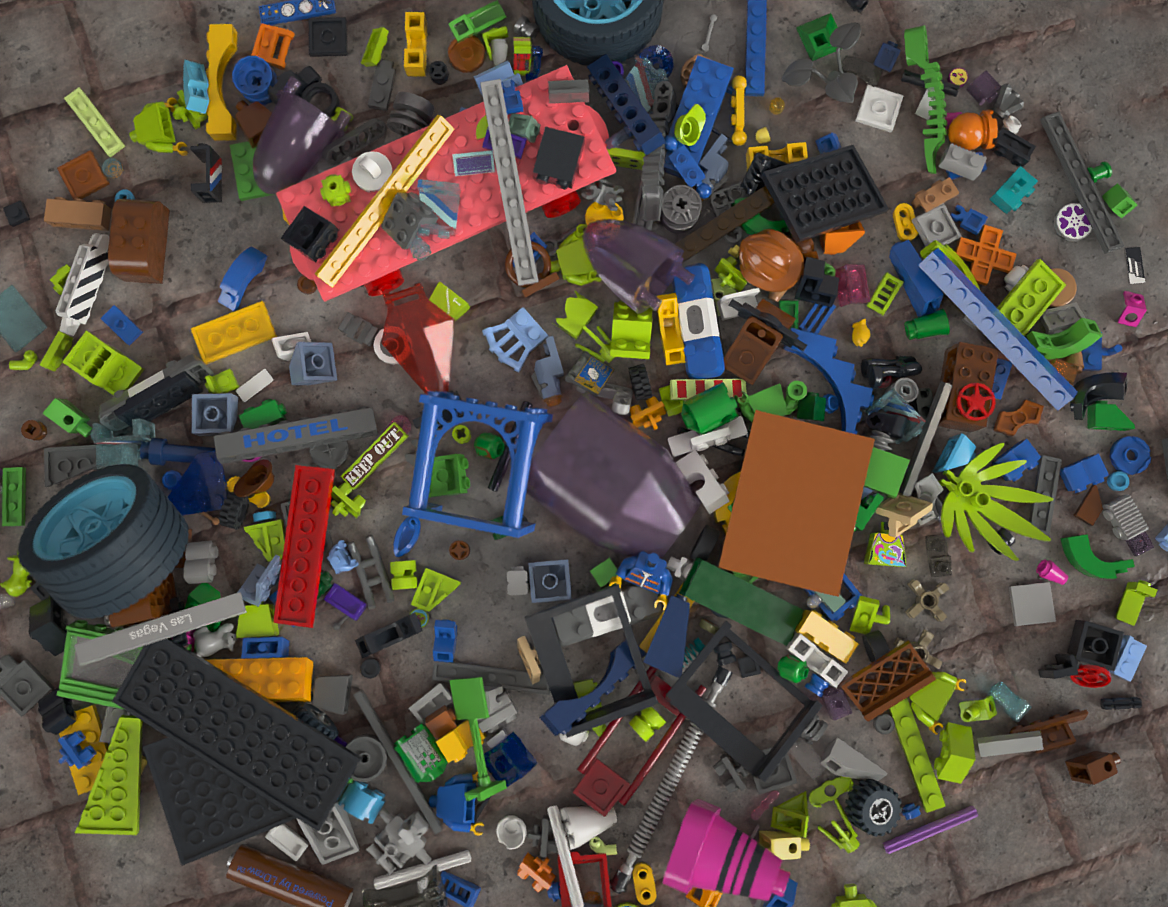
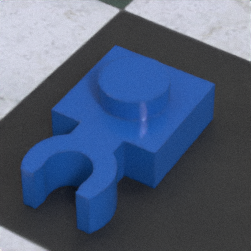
(512, 99)
(971, 221)

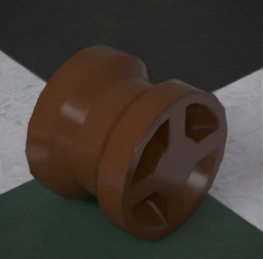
(38, 433)
(457, 548)

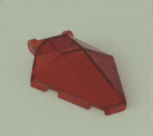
(420, 338)

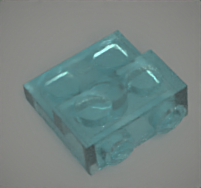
(117, 454)

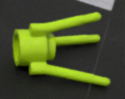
(606, 348)
(846, 839)

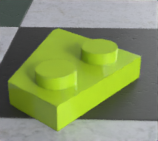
(433, 589)

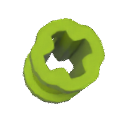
(461, 428)

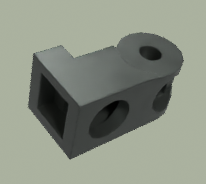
(923, 402)

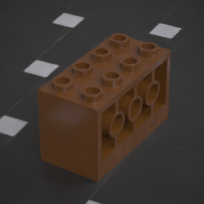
(962, 366)
(149, 608)

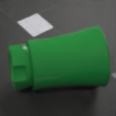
(928, 325)

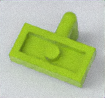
(866, 614)

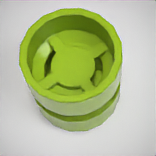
(404, 581)
(647, 722)

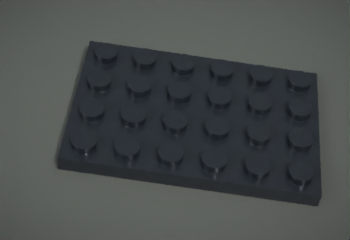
(824, 193)

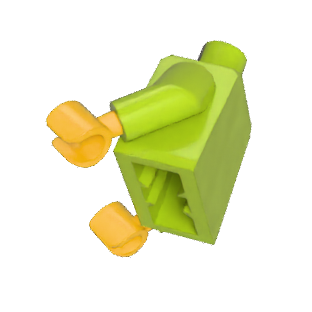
(155, 128)
(932, 699)

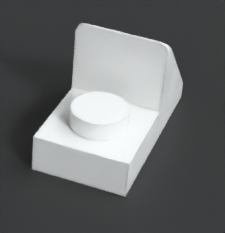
(286, 344)

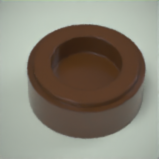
(306, 286)

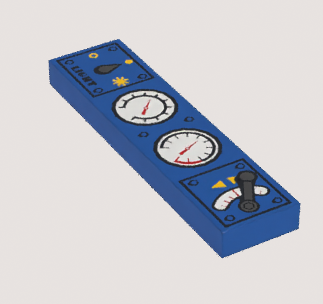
(295, 10)

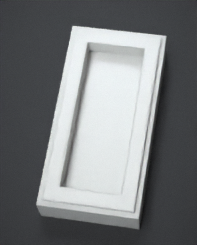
(287, 841)

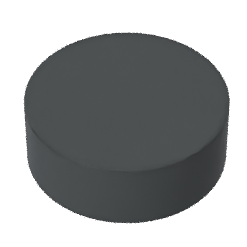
(884, 723)

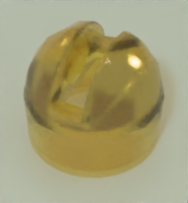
(773, 105)

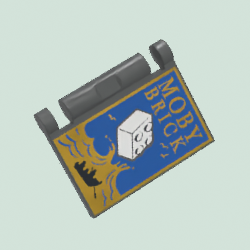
(589, 374)

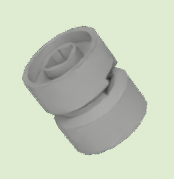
(906, 388)

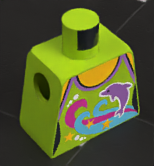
(885, 549)

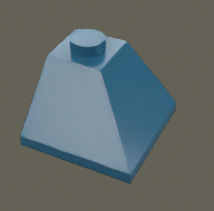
(956, 453)

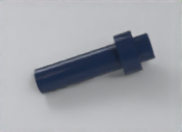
(159, 451)

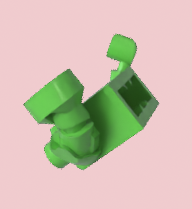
(772, 400)

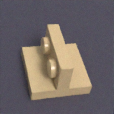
(903, 512)
(529, 659)

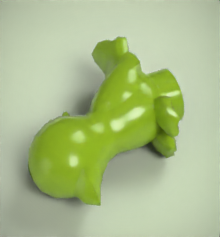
(18, 582)

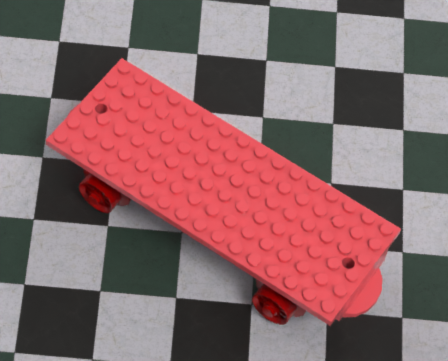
(480, 195)

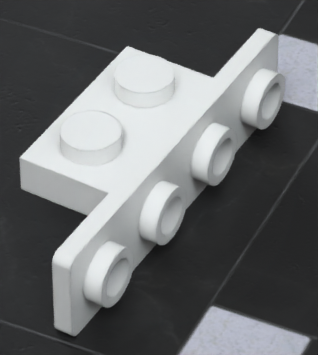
(692, 441)

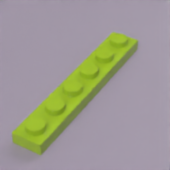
(916, 756)

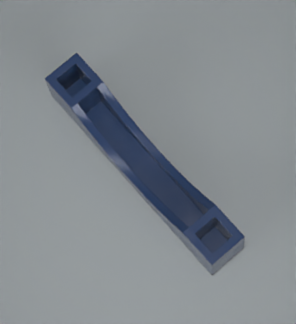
(564, 713)

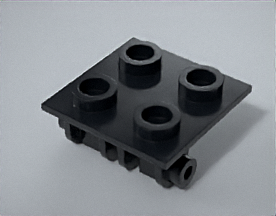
(752, 180)

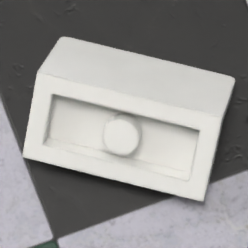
(728, 312)

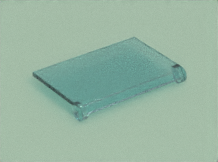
(18, 320)

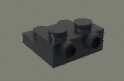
(310, 234)

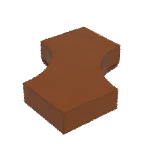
(1010, 422)

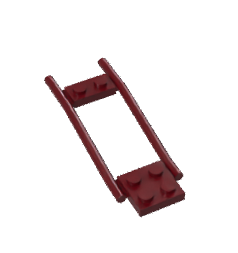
(603, 786)

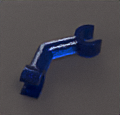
(537, 53)

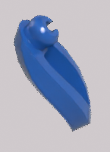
(406, 536)

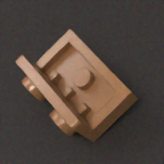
(938, 194)

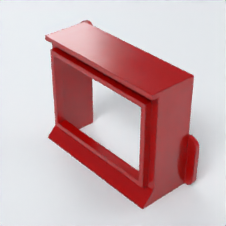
(577, 859)

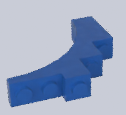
(838, 374)

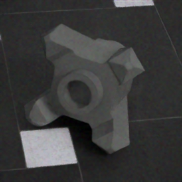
(1007, 102)

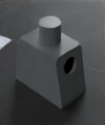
(332, 693)

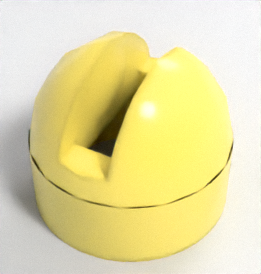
(762, 136)

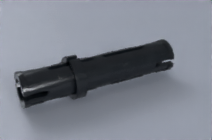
(915, 79)

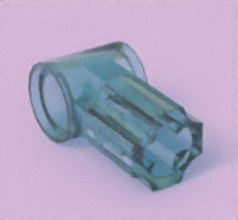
(1013, 704)

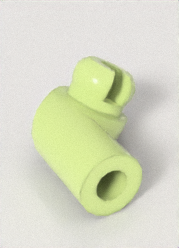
(600, 847)

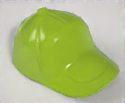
(690, 125)

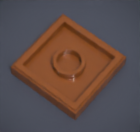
(83, 175)

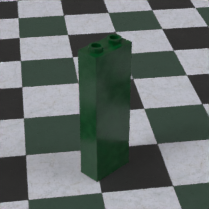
(741, 601)

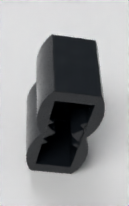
(56, 712)

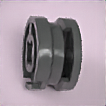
(814, 730)

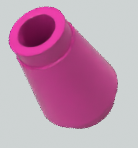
(1050, 571)

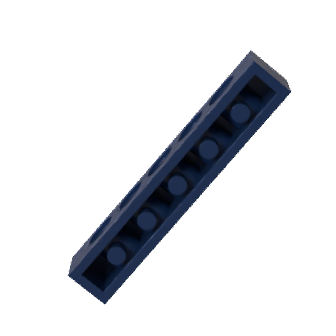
(626, 105)

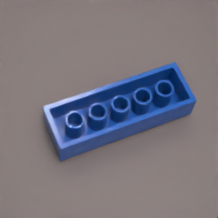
(707, 88)

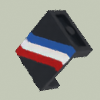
(211, 190)

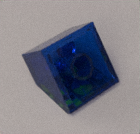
(509, 759)

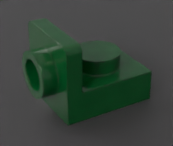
(325, 583)

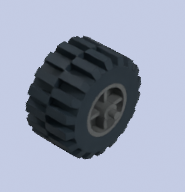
(316, 719)
(873, 807)

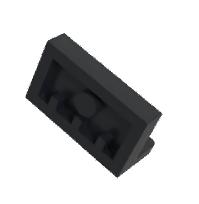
(1065, 666)

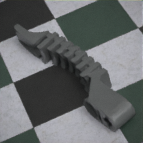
(664, 98)

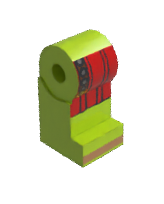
(522, 55)

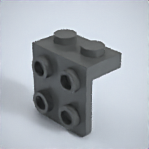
(405, 218)

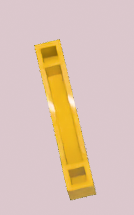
(222, 46)

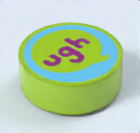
(422, 615)

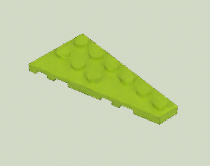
(115, 795)

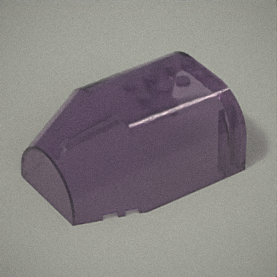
(611, 482)

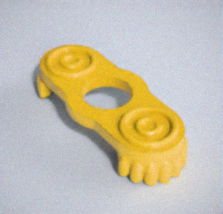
(261, 499)

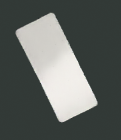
(924, 107)

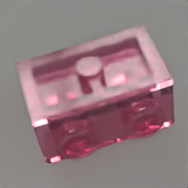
(852, 285)

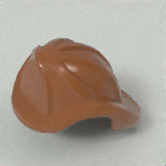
(770, 261)

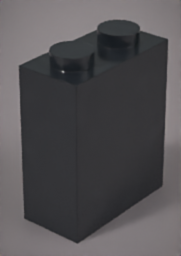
(558, 158)

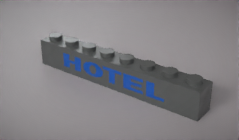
(295, 435)

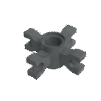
(604, 193)

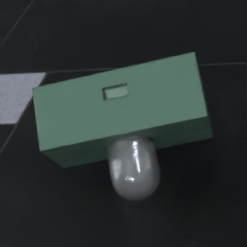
(832, 602)

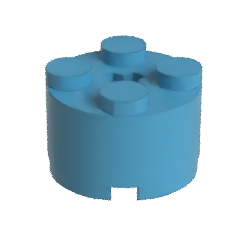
(362, 801)

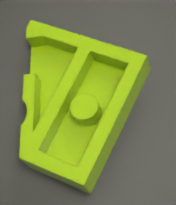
(268, 538)

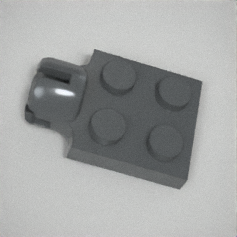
(21, 684)

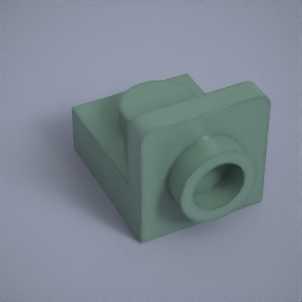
(524, 126)

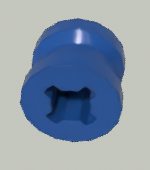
(817, 685)

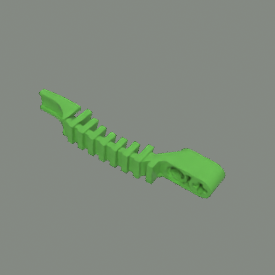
(917, 54)

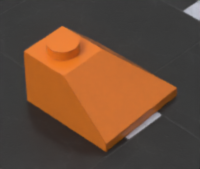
(841, 239)

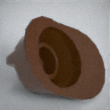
(256, 479)

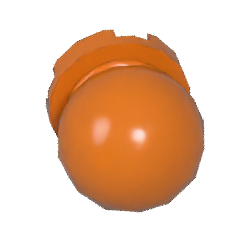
(972, 130)

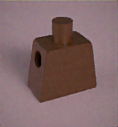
(252, 120)
(1093, 767)

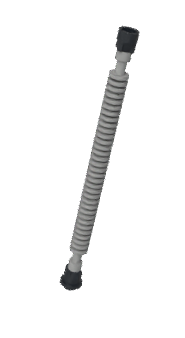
(623, 875)

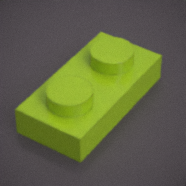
(374, 47)
(56, 351)

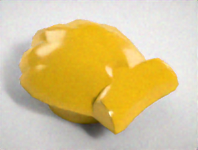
(860, 333)

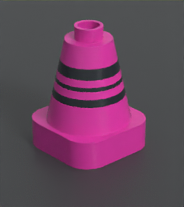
(722, 858)

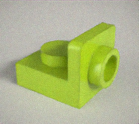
(221, 383)

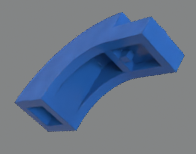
(239, 275)

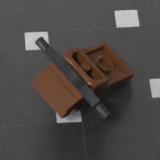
(759, 338)

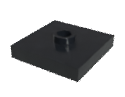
(327, 37)

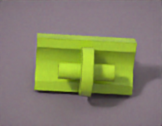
(182, 113)
(729, 274)
(352, 506)

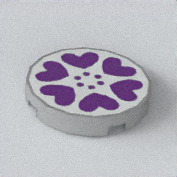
(1072, 222)

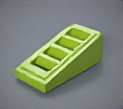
(886, 277)

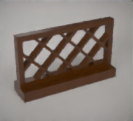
(895, 690)

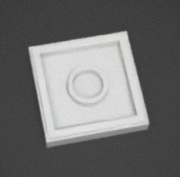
(879, 108)

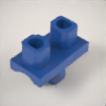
(73, 753)

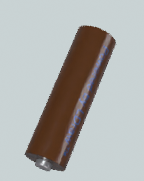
(285, 880)

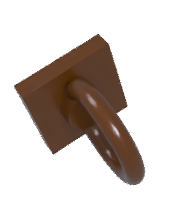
(544, 278)

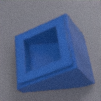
(828, 143)

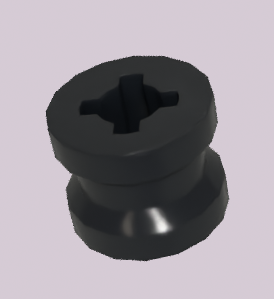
(438, 67)

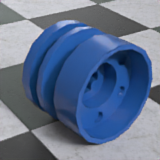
(249, 73)

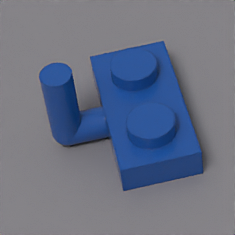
(1093, 355)

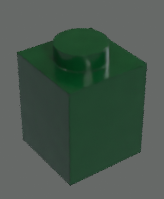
(811, 407)

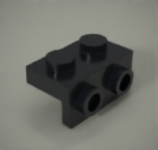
(1013, 148)

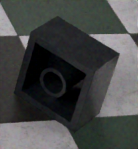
(1095, 644)

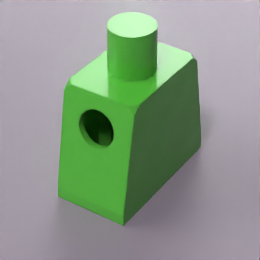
(63, 413)

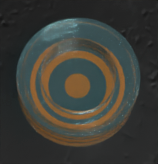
(112, 168)

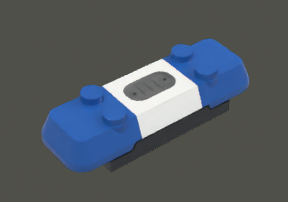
(699, 324)

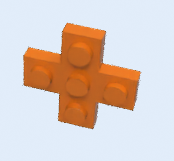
(985, 254)

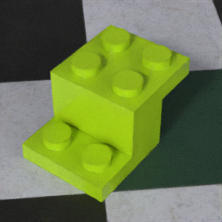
(630, 332)
(102, 364)

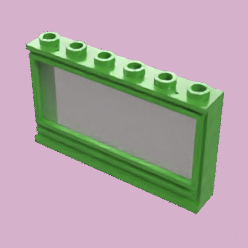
(97, 680)

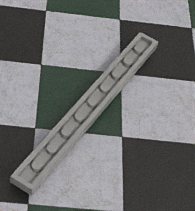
(509, 182)

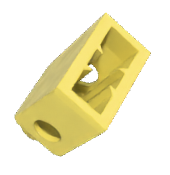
(784, 844)

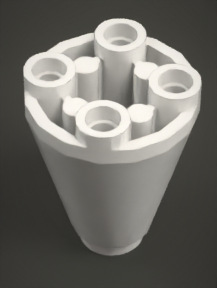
(584, 823)

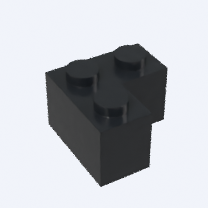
(815, 285)
(48, 626)

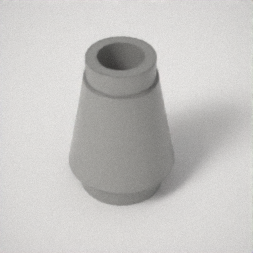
(499, 51)

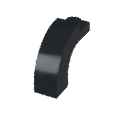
(1096, 388)
(389, 635)

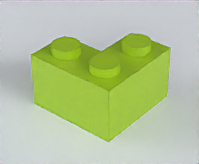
(956, 753)

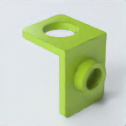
(492, 34)

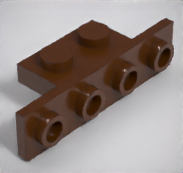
(1055, 731)

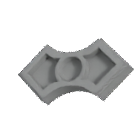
(928, 490)

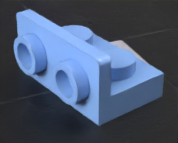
(1129, 658)

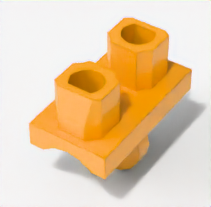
(648, 416)

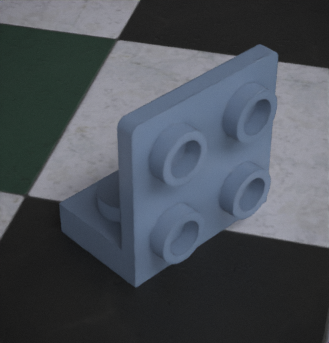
(260, 581)

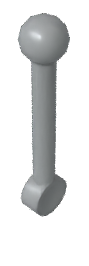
(705, 47)

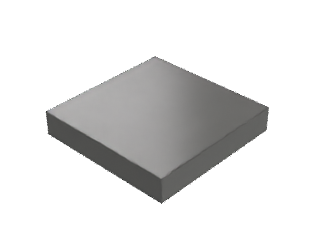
(936, 226)
(1032, 604)

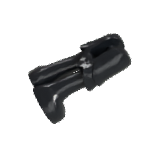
(900, 367)

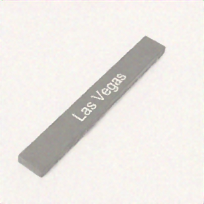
(159, 629)

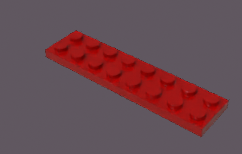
(304, 546)

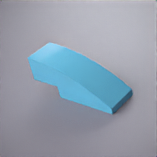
(195, 87)

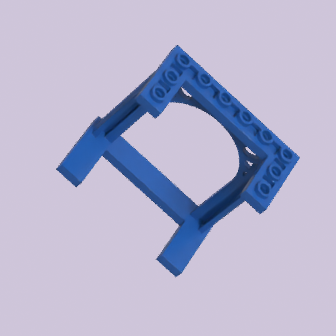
(528, 427)

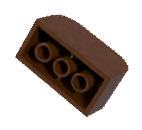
(138, 240)

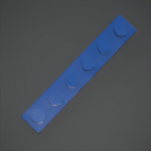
(755, 47)

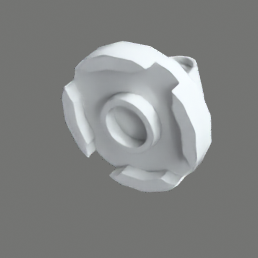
(371, 171)

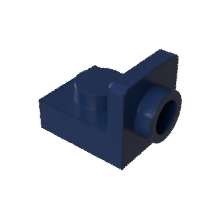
(887, 56)

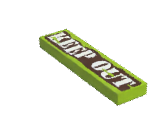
(374, 456)

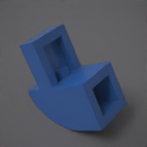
(445, 640)

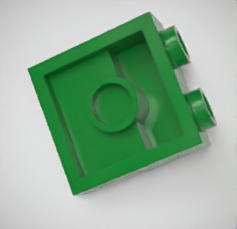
(866, 509)

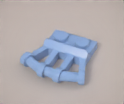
(524, 329)

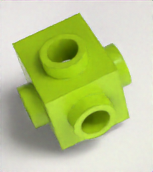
(335, 190)

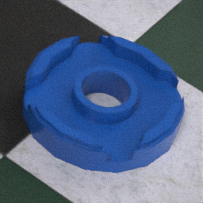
(1138, 447)

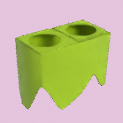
(578, 313)

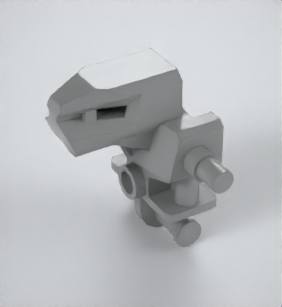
(400, 840)

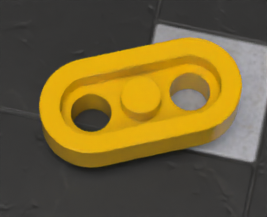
(904, 223)
(644, 884)

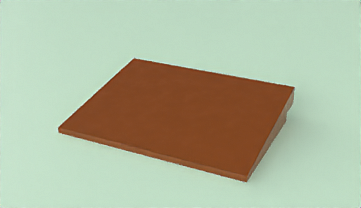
(796, 503)

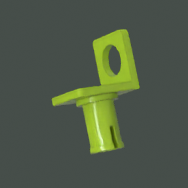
(978, 709)

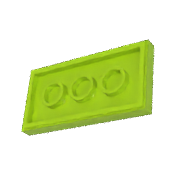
(1031, 296)

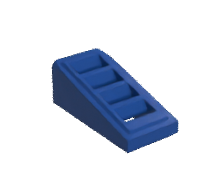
(468, 886)

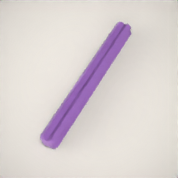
(930, 829)

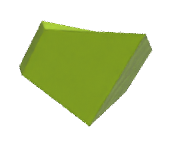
(792, 815)

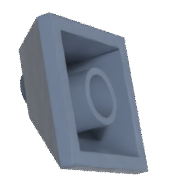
(312, 363)

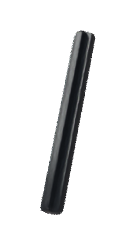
(505, 457)

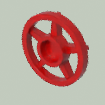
(975, 401)
(1091, 675)

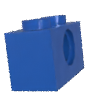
(265, 648)

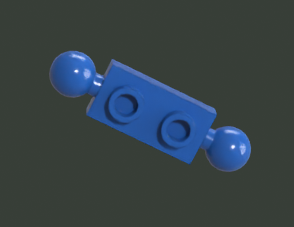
(687, 166)

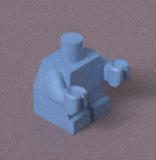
(339, 558)

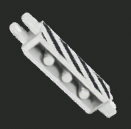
(83, 283)

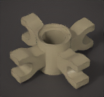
(938, 590)
(924, 640)

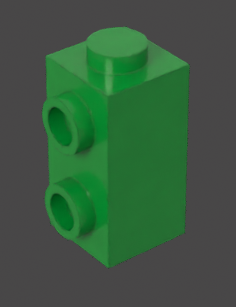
(269, 412)

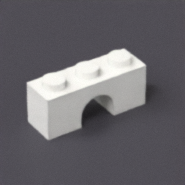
(711, 494)
(816, 660)

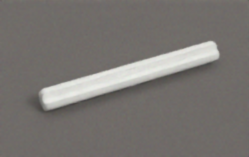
(565, 856)
(421, 870)

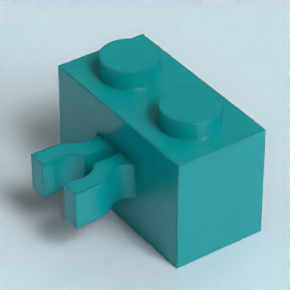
(1013, 190)

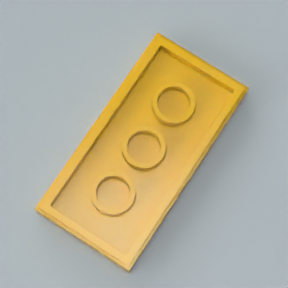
(233, 332)

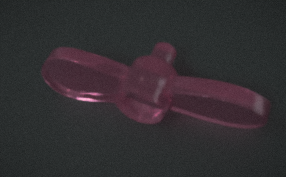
(764, 805)

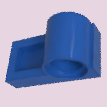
(1001, 375)

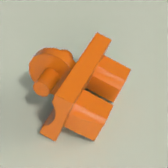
(537, 870)

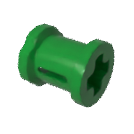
(1102, 171)

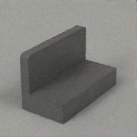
(568, 91)

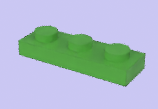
(13, 496)

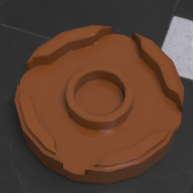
(466, 55)

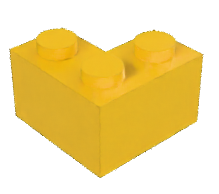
(457, 742)

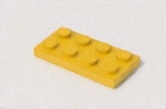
(90, 725)

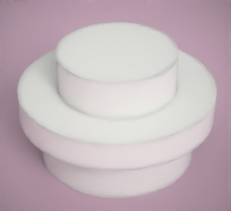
(1011, 124)

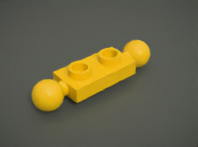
(737, 119)

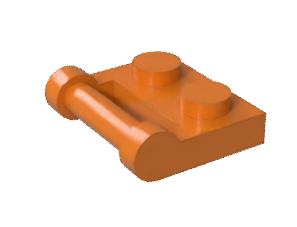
(267, 42)

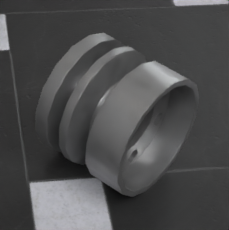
(410, 113)
(678, 219)

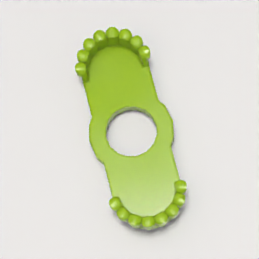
(818, 797)

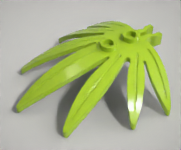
(970, 496)

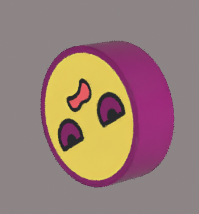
(958, 76)

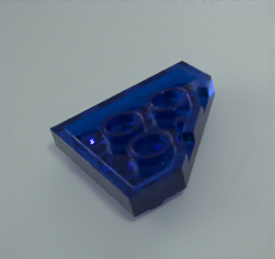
(201, 486)

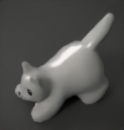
(210, 642)

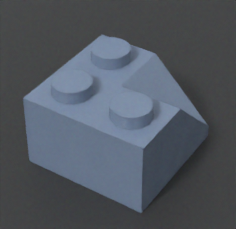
(213, 413)
(550, 581)

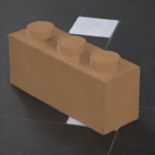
(77, 214)

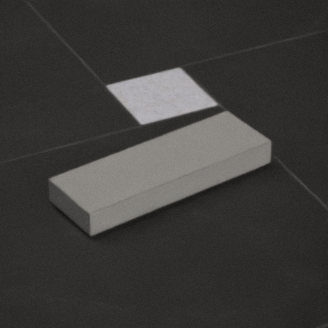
(1010, 743)

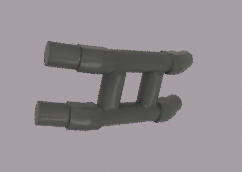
(365, 582)

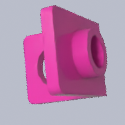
(1134, 304)

